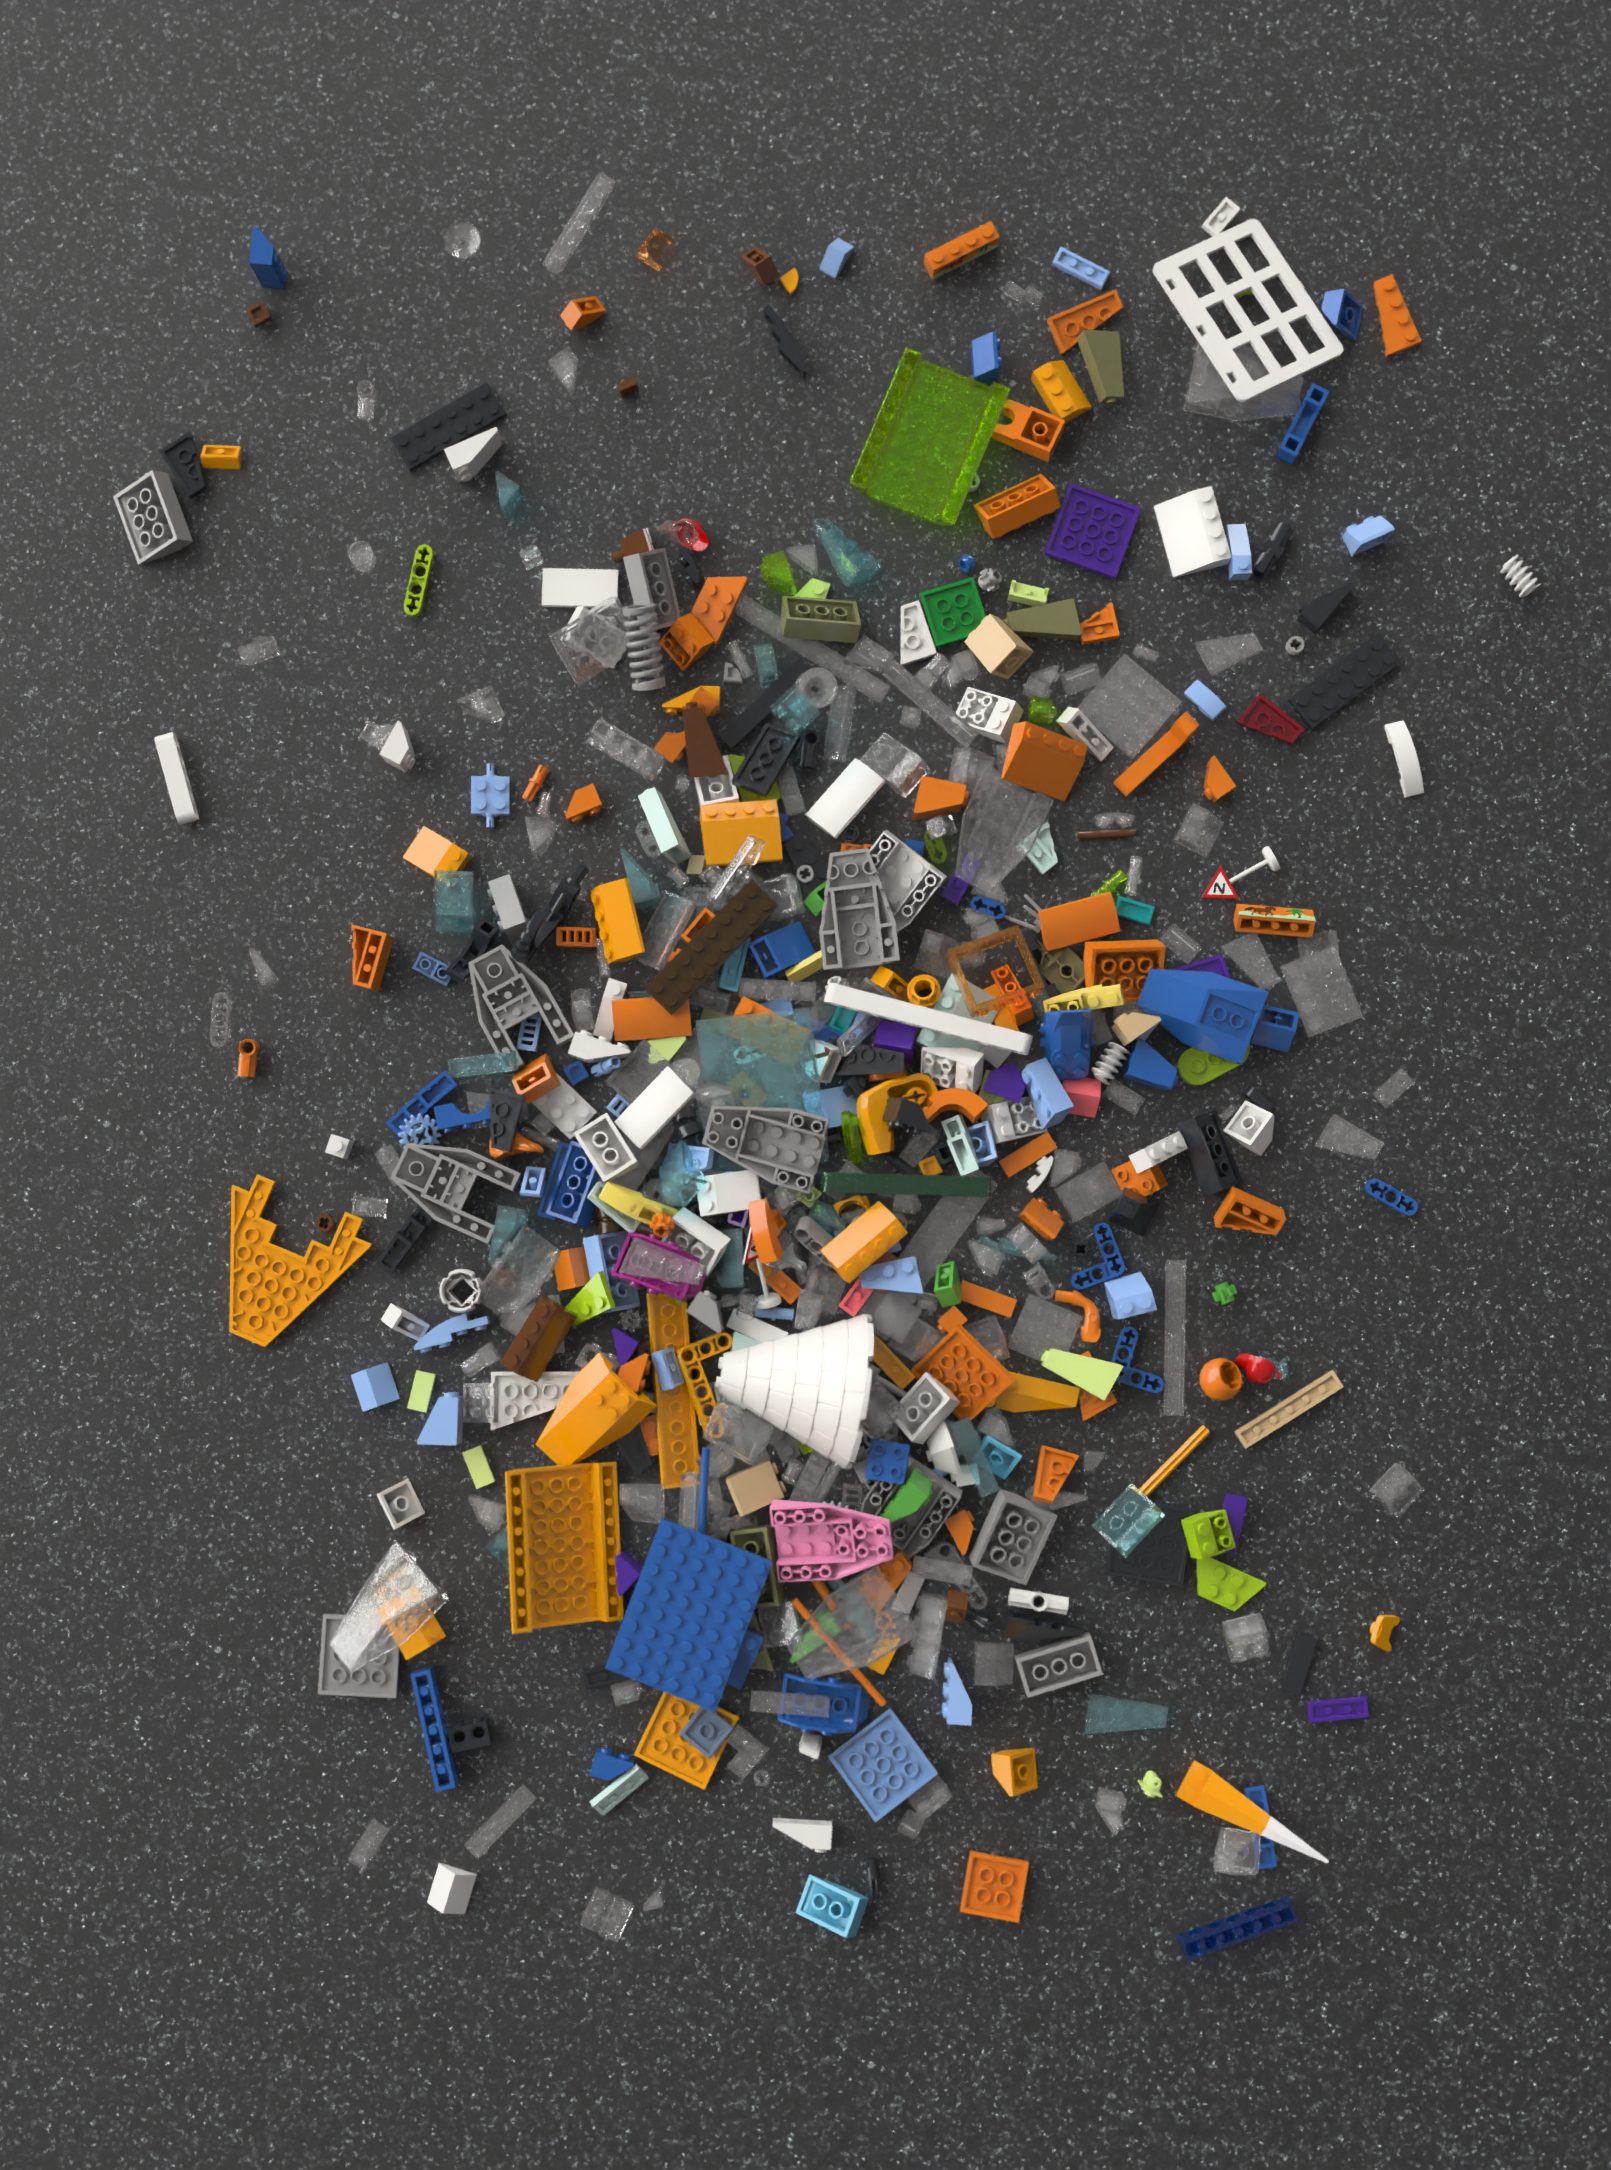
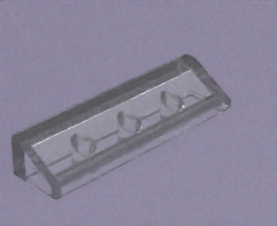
(839, 725)

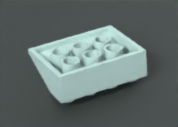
(953, 1003)

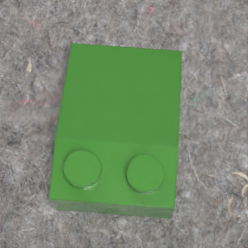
(909, 1497)

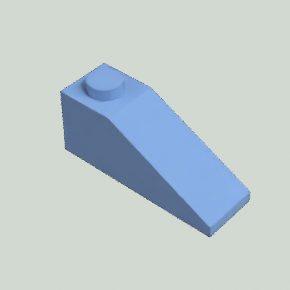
(1240, 563)

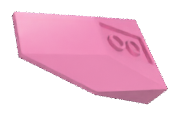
(826, 1540)

